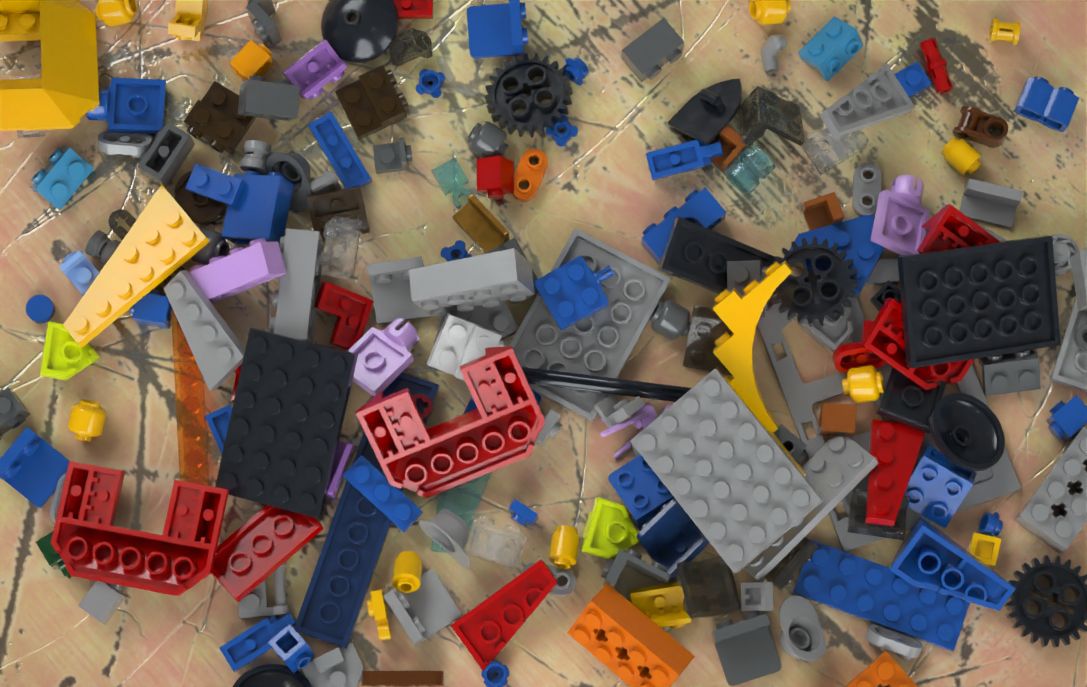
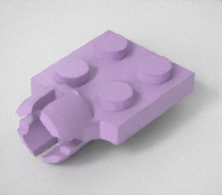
(900, 216)
(383, 355)

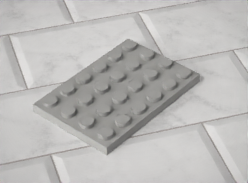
(601, 341)
(726, 471)

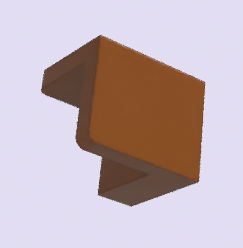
(731, 147)
(822, 211)
(837, 418)

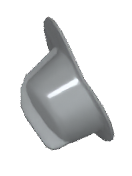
(450, 533)
(801, 630)

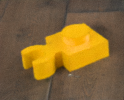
(985, 548)
(378, 608)

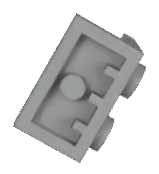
(392, 290)
(424, 610)

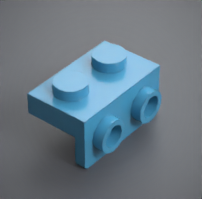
(831, 47)
(61, 176)

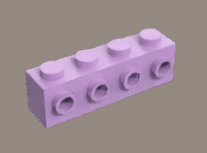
(239, 270)

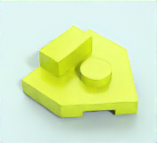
(62, 355)
(608, 530)

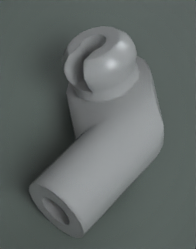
(770, 49)

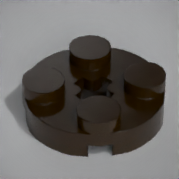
(198, 212)

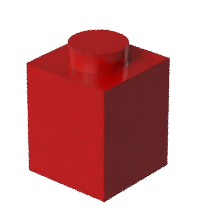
(495, 176)

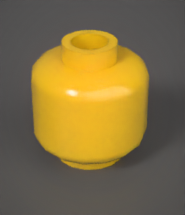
(116, 11)
(769, 11)
(863, 384)
(87, 420)

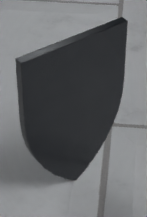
(709, 111)

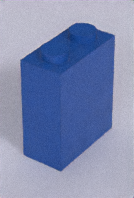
(260, 210)

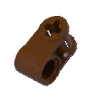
(979, 127)

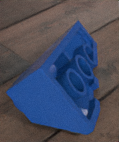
(942, 565)

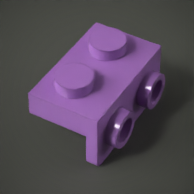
(315, 70)

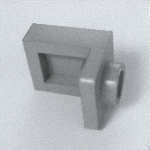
(550, 428)

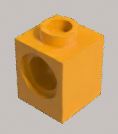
(252, 61)

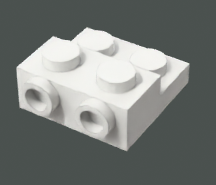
(461, 343)

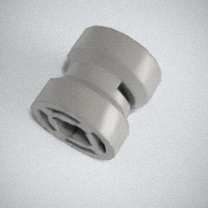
(255, 156)

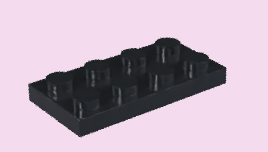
(702, 255)

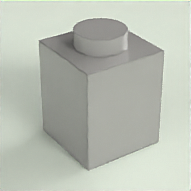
(102, 601)

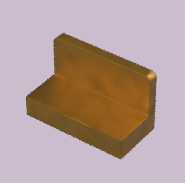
(481, 225)

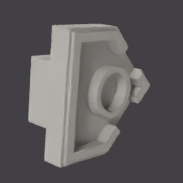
(830, 334)
(336, 668)

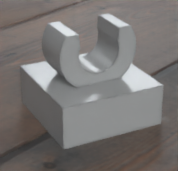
(324, 183)

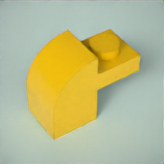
(189, 19)

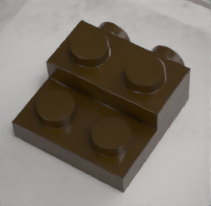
(372, 102)
(218, 119)

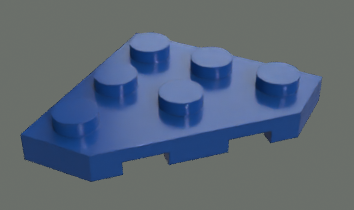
(853, 237)

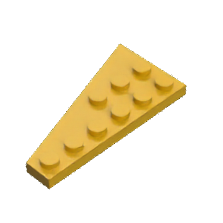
(146, 256)

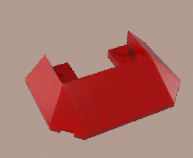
(886, 333)
(462, 447)
(132, 557)

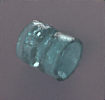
(752, 166)

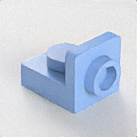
(79, 271)

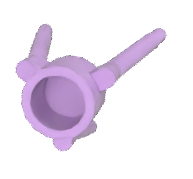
(640, 418)

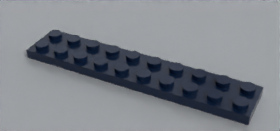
(351, 547)

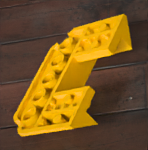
(67, 64)

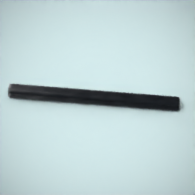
(604, 384)

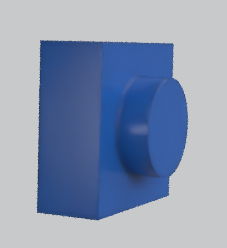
(913, 79)
(522, 514)

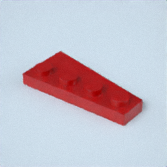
(896, 452)
(500, 616)

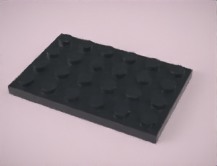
(978, 301)
(286, 422)

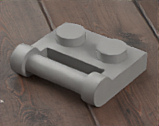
(256, 602)

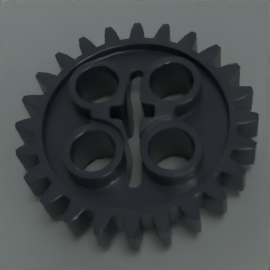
(521, 75)
(836, 276)
(1041, 625)

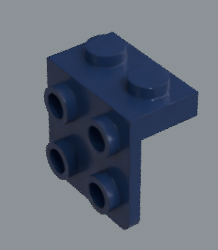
(672, 537)

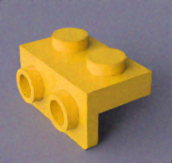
(662, 604)

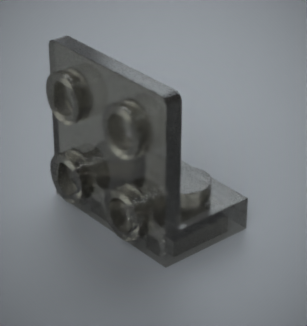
(768, 111)
(703, 332)

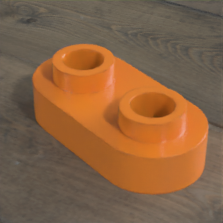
(529, 173)

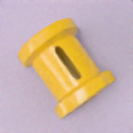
(1004, 31)

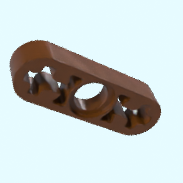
(402, 678)

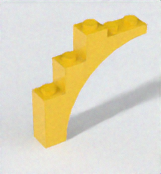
(736, 350)

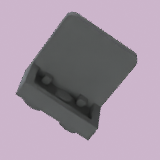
(633, 560)
(746, 648)

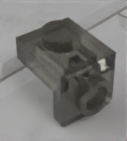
(410, 46)

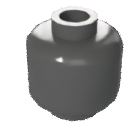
(487, 140)
(216, 247)
(670, 320)

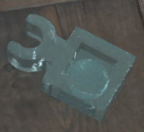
(452, 179)

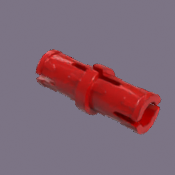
(936, 66)

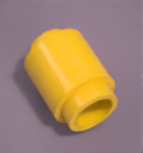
(962, 156)
(564, 547)
(407, 572)

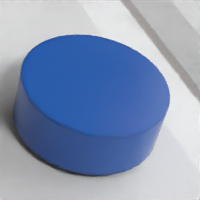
(40, 309)

